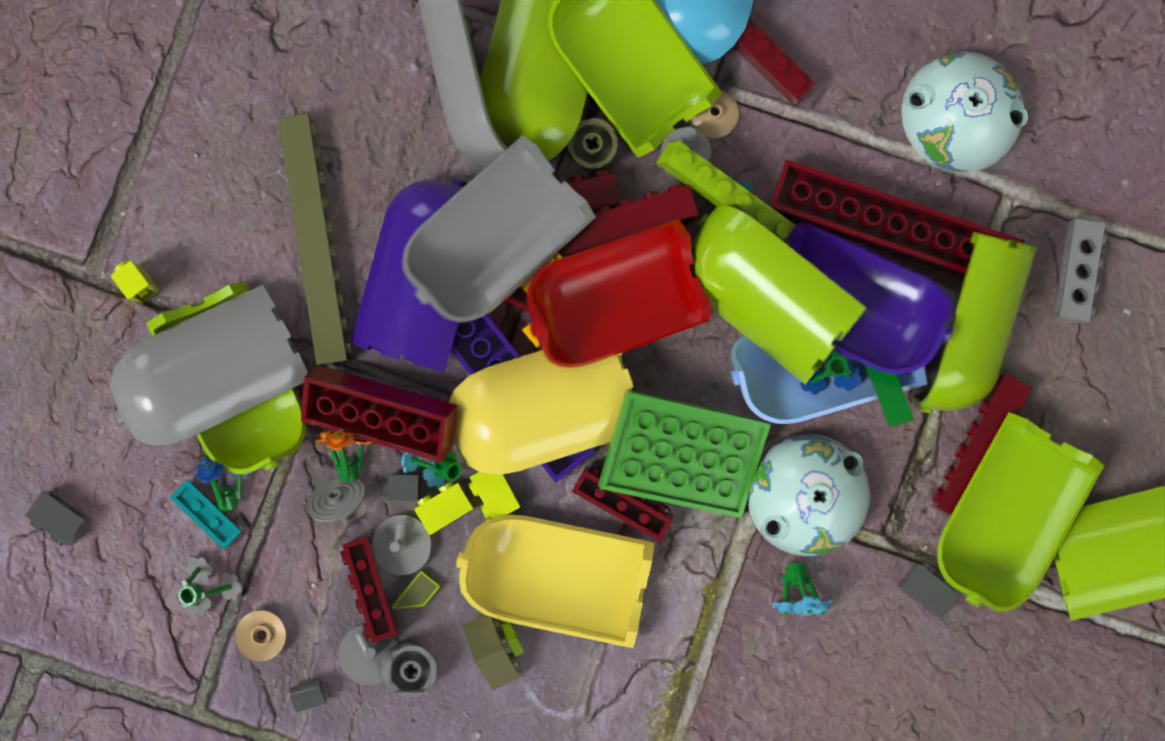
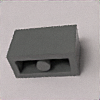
(56, 518)
(928, 589)

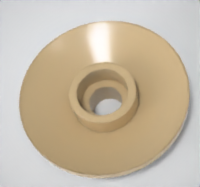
(719, 125)
(249, 642)

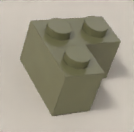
(491, 651)

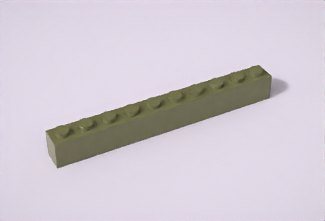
(314, 240)

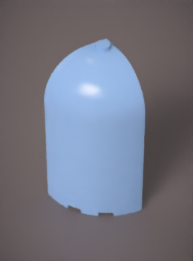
(778, 395)

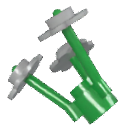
(195, 597)

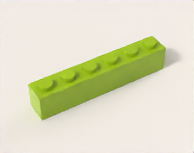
(720, 188)

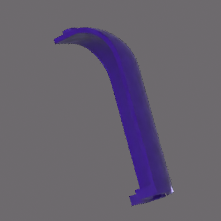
(904, 309)
(390, 313)

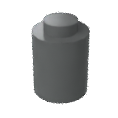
(309, 695)

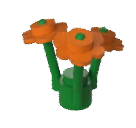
(346, 466)

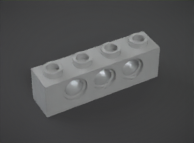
(1066, 307)

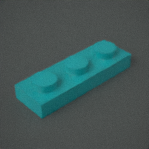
(206, 514)

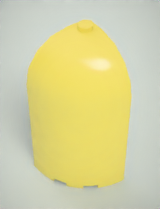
(536, 411)
(557, 577)

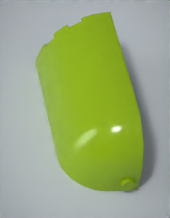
(632, 66)
(528, 81)
(770, 291)
(981, 324)
(257, 435)
(1014, 515)
(1114, 555)

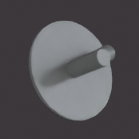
(335, 500)
(401, 545)
(362, 658)

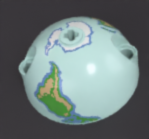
(950, 128)
(785, 489)

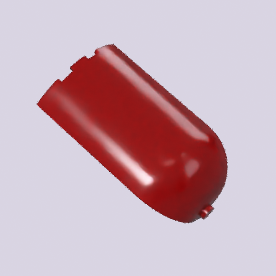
(616, 297)

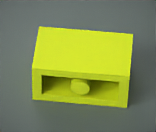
(134, 282)
(495, 494)
(443, 508)

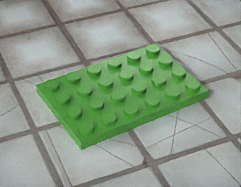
(683, 454)

